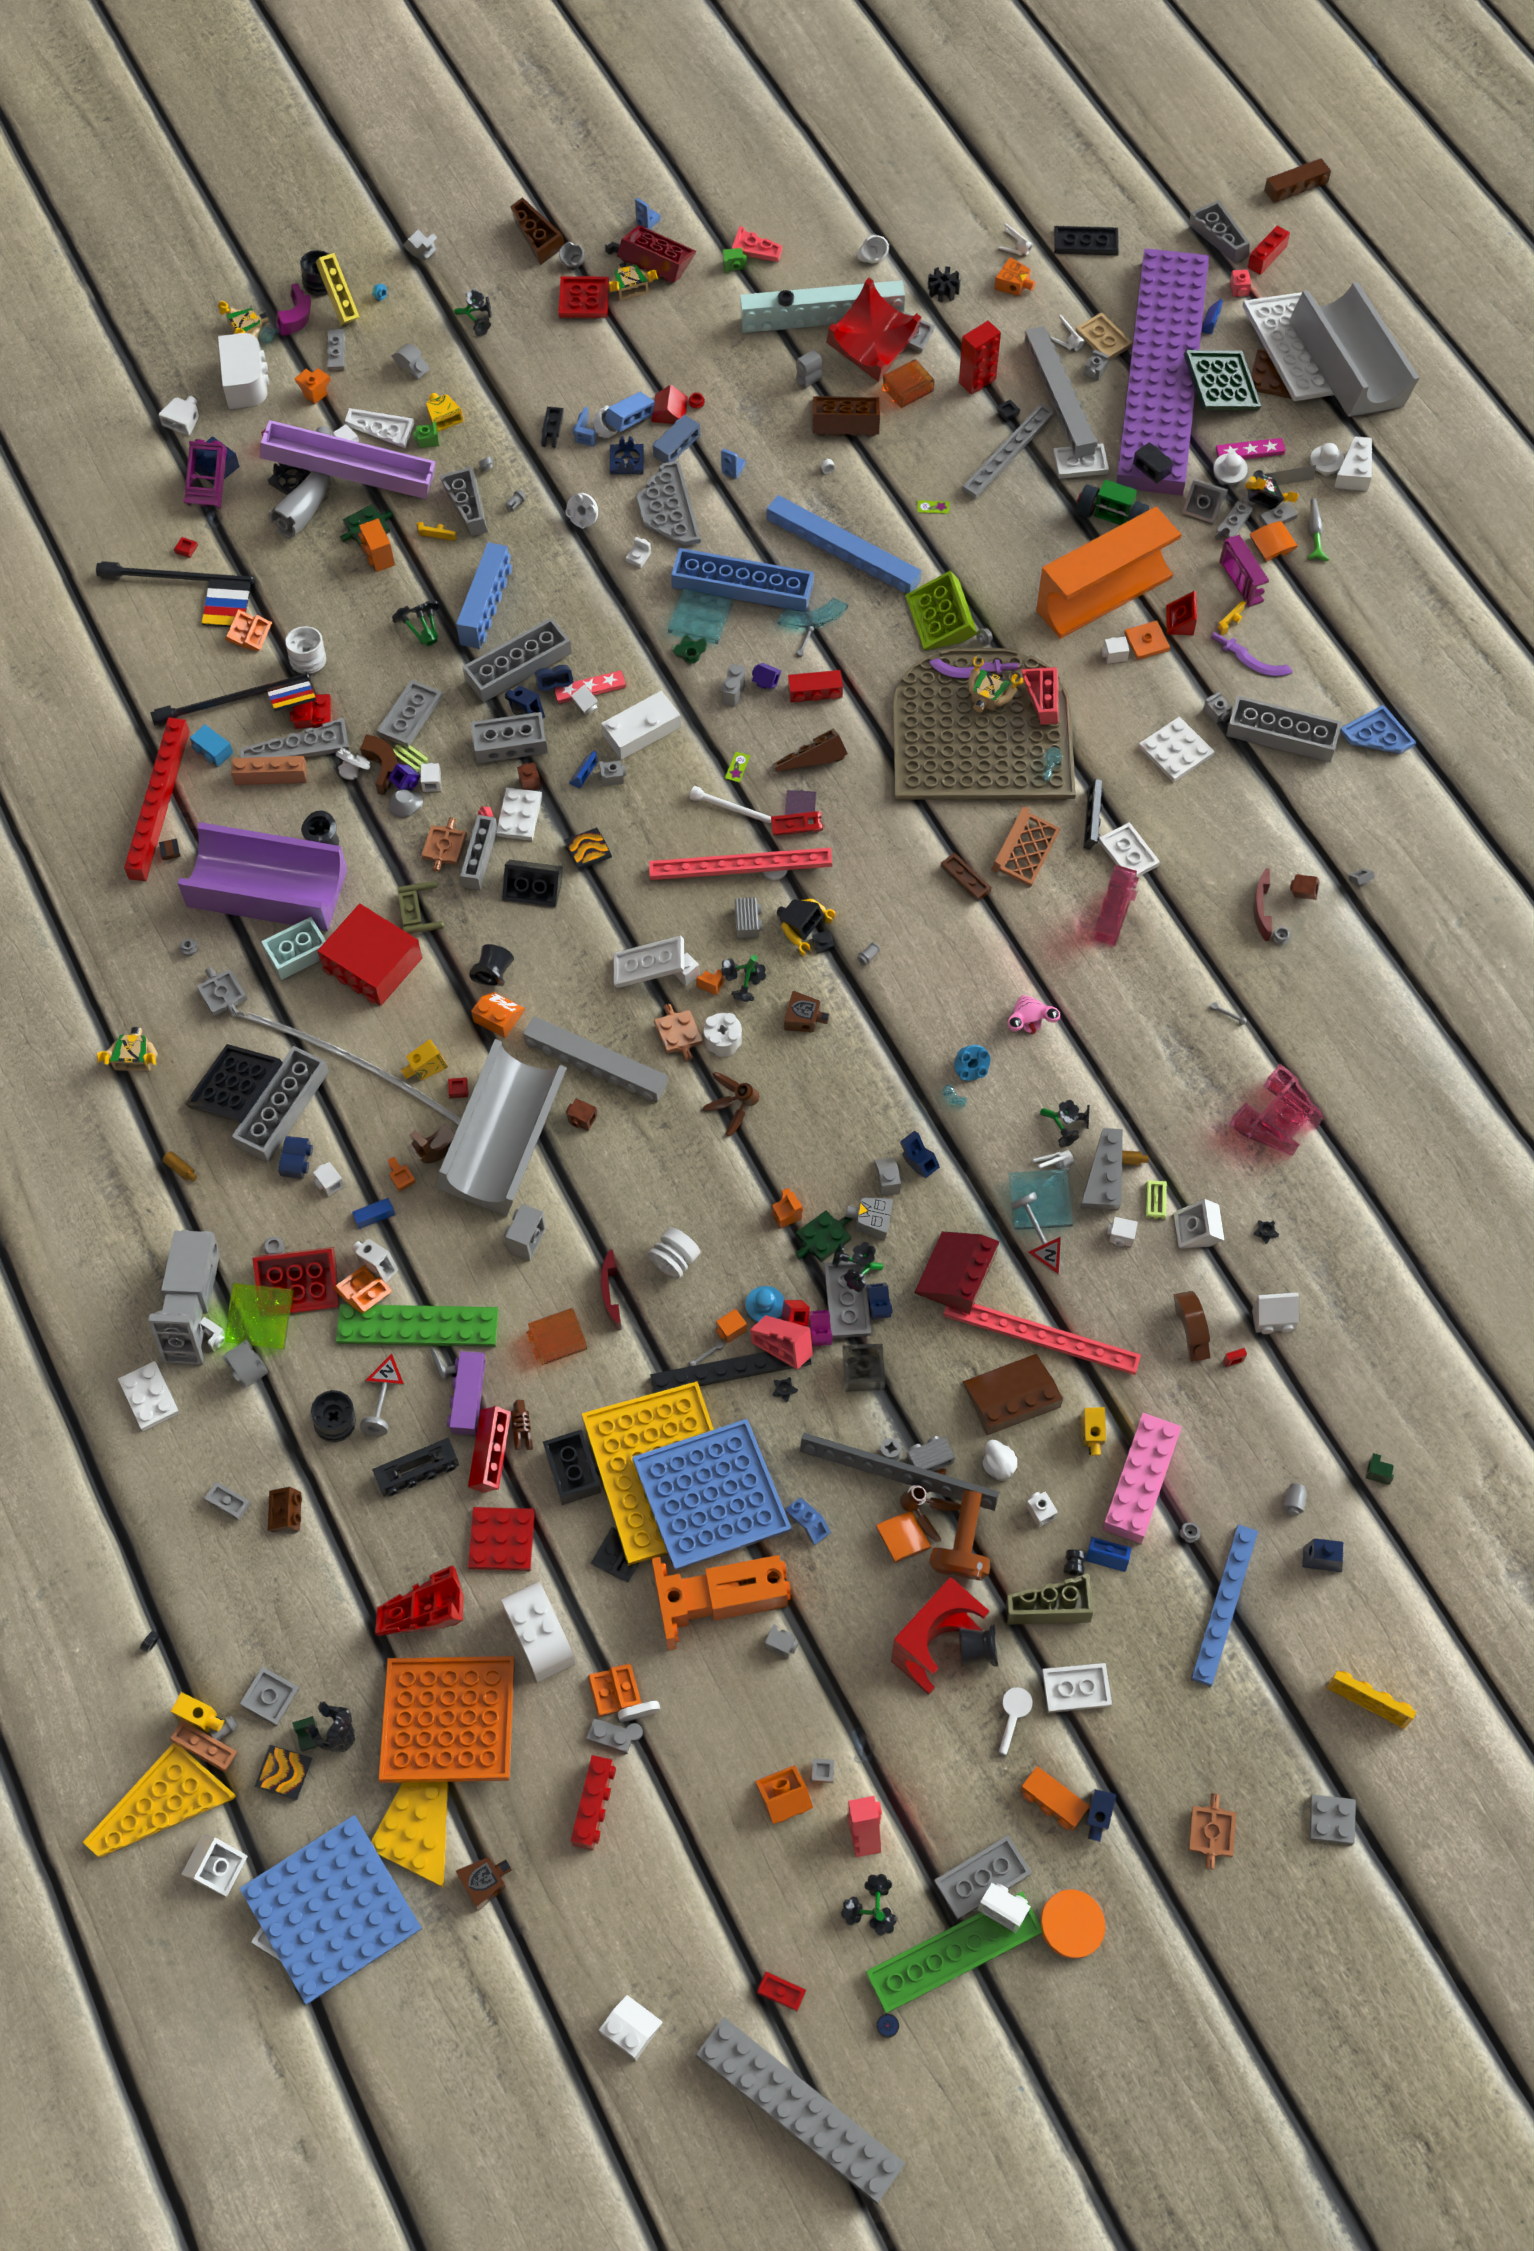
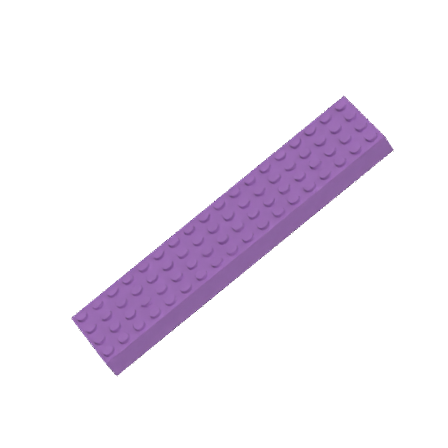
(1159, 380)

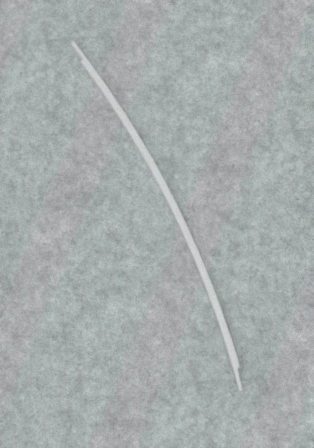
(338, 1051)

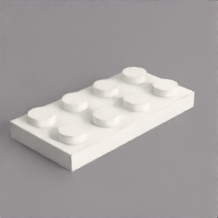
(649, 961)

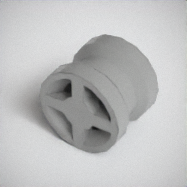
(890, 1453)

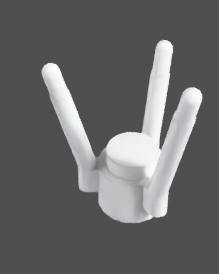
(1023, 244)
(1074, 339)
(1061, 1160)

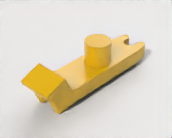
(438, 532)
(1233, 615)

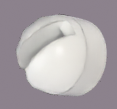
(830, 468)

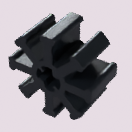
(944, 284)

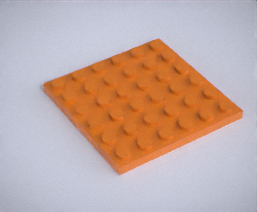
(447, 1719)

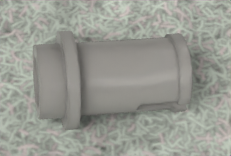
(518, 497)
(866, 956)
(229, 1725)

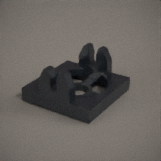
(280, 471)

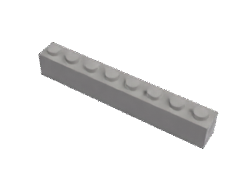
(595, 1059)

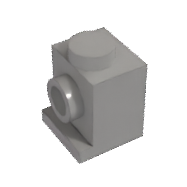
(1096, 365)
(1217, 708)
(612, 773)
(781, 1642)

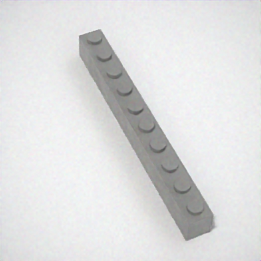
(1060, 392)

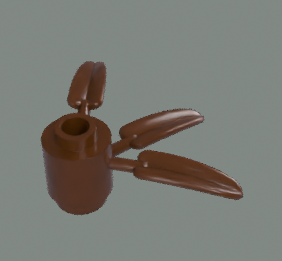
(743, 1092)
(916, 1496)

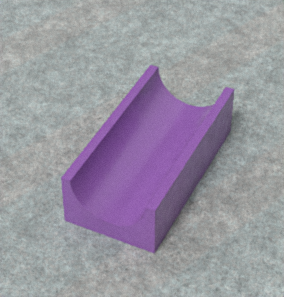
(264, 876)

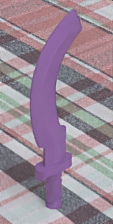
(1248, 660)
(958, 672)

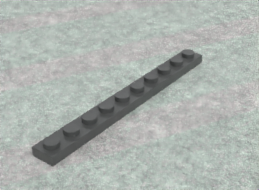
(894, 1470)

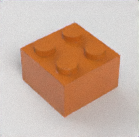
(376, 545)

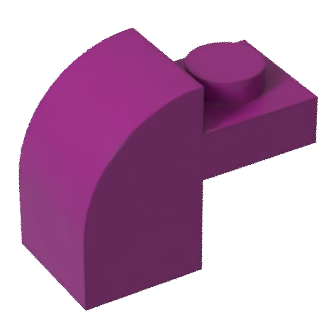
(820, 1328)

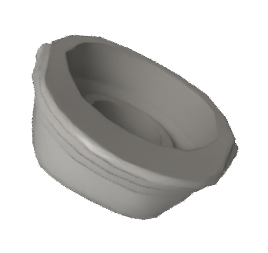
(405, 803)

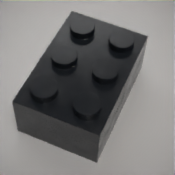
(572, 1467)

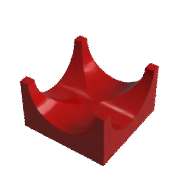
(872, 332)
(940, 1615)

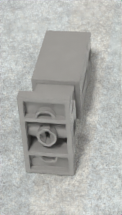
(186, 1296)

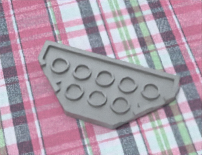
(667, 506)

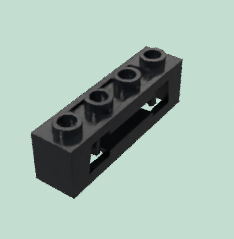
(387, 1474)

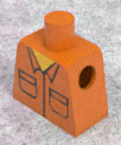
(1014, 278)

